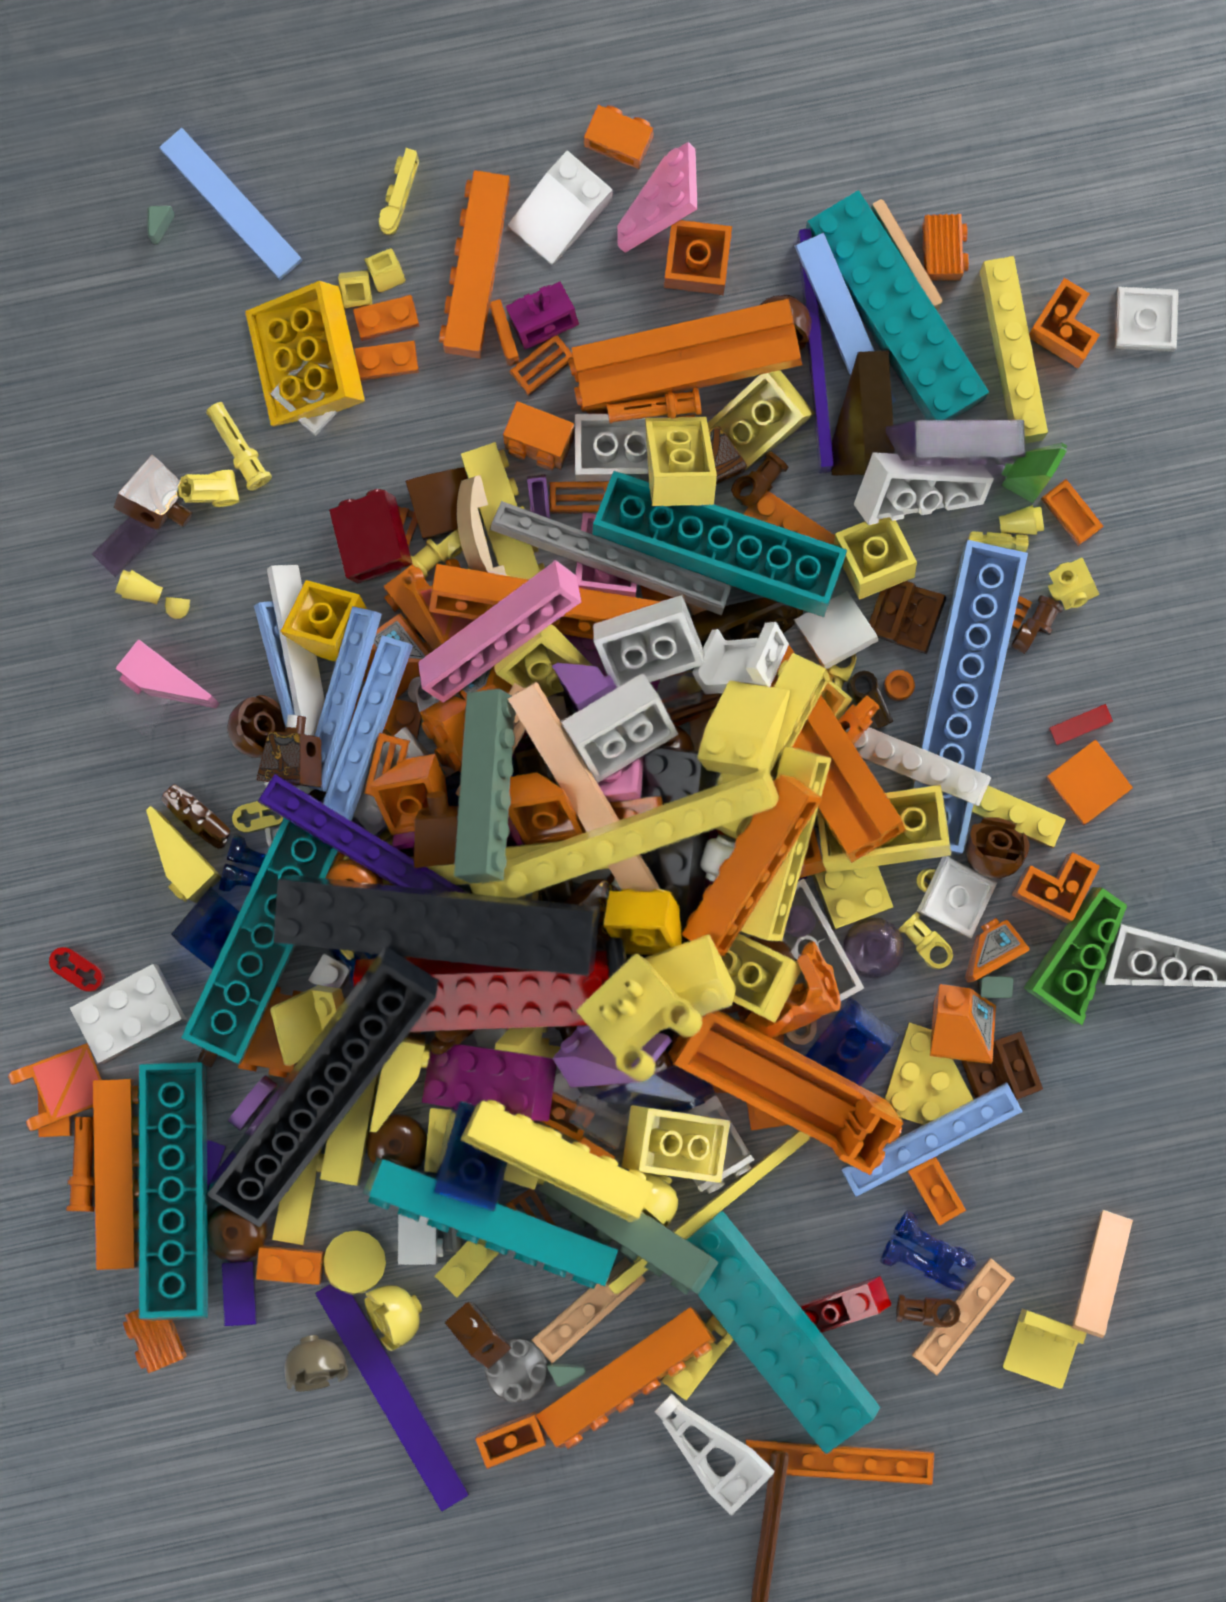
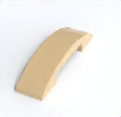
(470, 529)

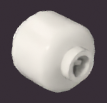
(715, 853)

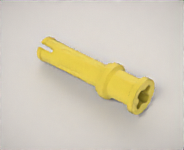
(244, 457)

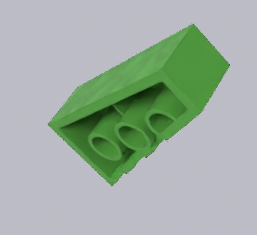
(1079, 954)

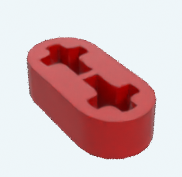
(80, 963)

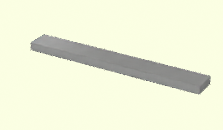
(610, 557)

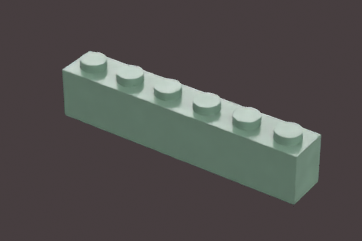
(485, 787)
(642, 1238)

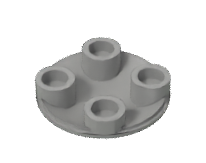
(519, 1372)

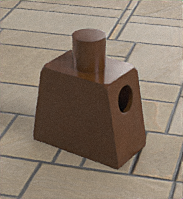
(435, 832)

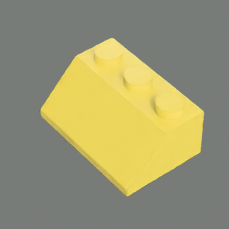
(695, 975)

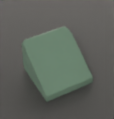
(158, 222)
(996, 986)
(565, 1373)

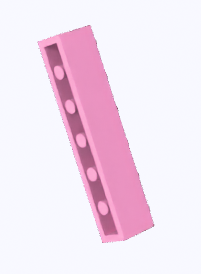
(499, 631)

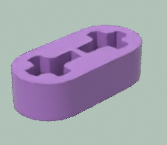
(252, 1102)

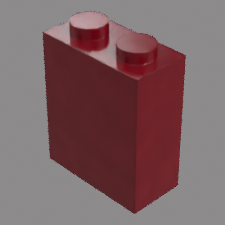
(370, 536)

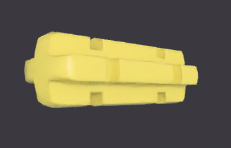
(1004, 540)

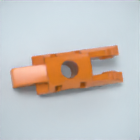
(858, 718)

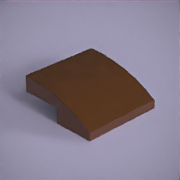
(435, 501)
(907, 615)
(1010, 1065)

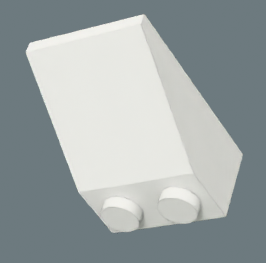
(561, 208)

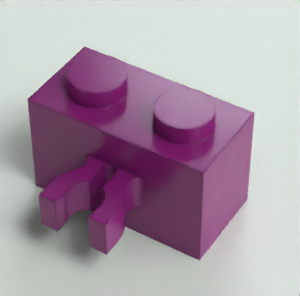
(542, 315)

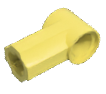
(213, 488)

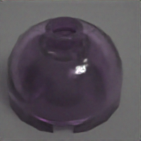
(874, 947)

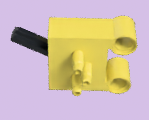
(634, 1009)

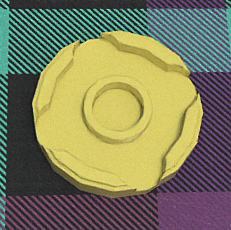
(354, 1262)

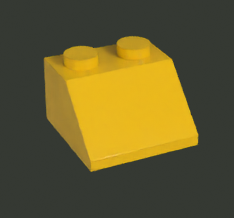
(320, 618)
(643, 920)

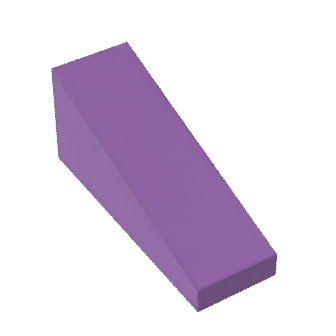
(538, 495)

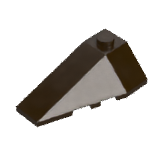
(864, 415)
(745, 619)

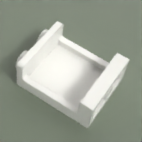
(741, 660)
(737, 1155)

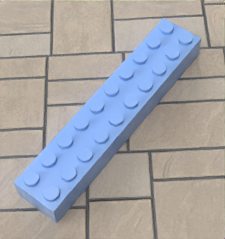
(971, 666)

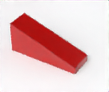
(1081, 724)

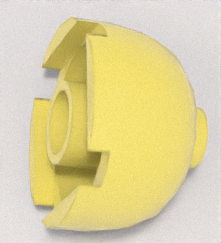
(662, 1200)
(394, 1314)

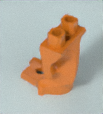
(803, 1003)

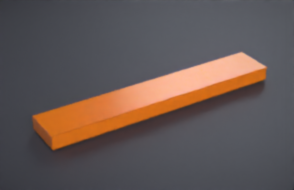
(851, 1462)

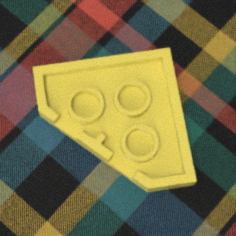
(923, 1084)

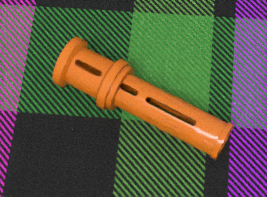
(670, 405)
(81, 1179)

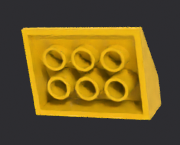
(310, 328)

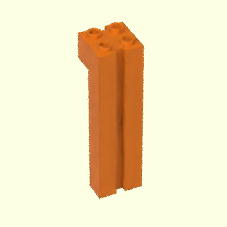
(685, 356)
(852, 797)
(790, 1088)

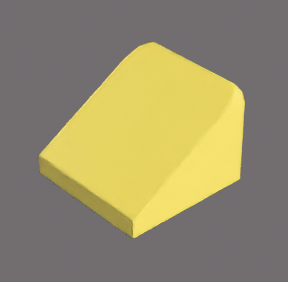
(385, 270)
(355, 288)

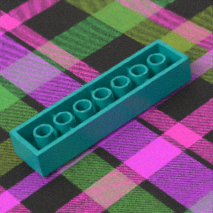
(899, 311)
(722, 545)
(250, 960)
(173, 1191)
(502, 1229)
(781, 1338)

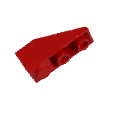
(848, 1304)

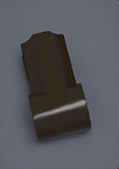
(882, 716)

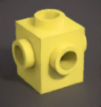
(1072, 584)

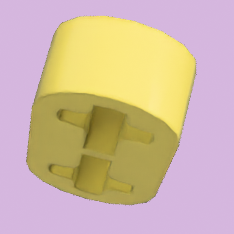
(256, 824)

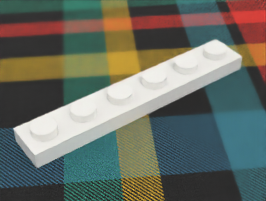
(922, 765)

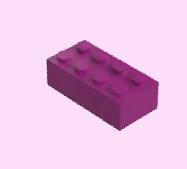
(480, 1074)

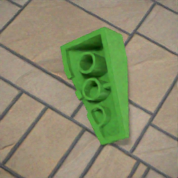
(1032, 473)

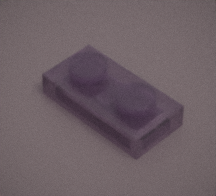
(124, 545)

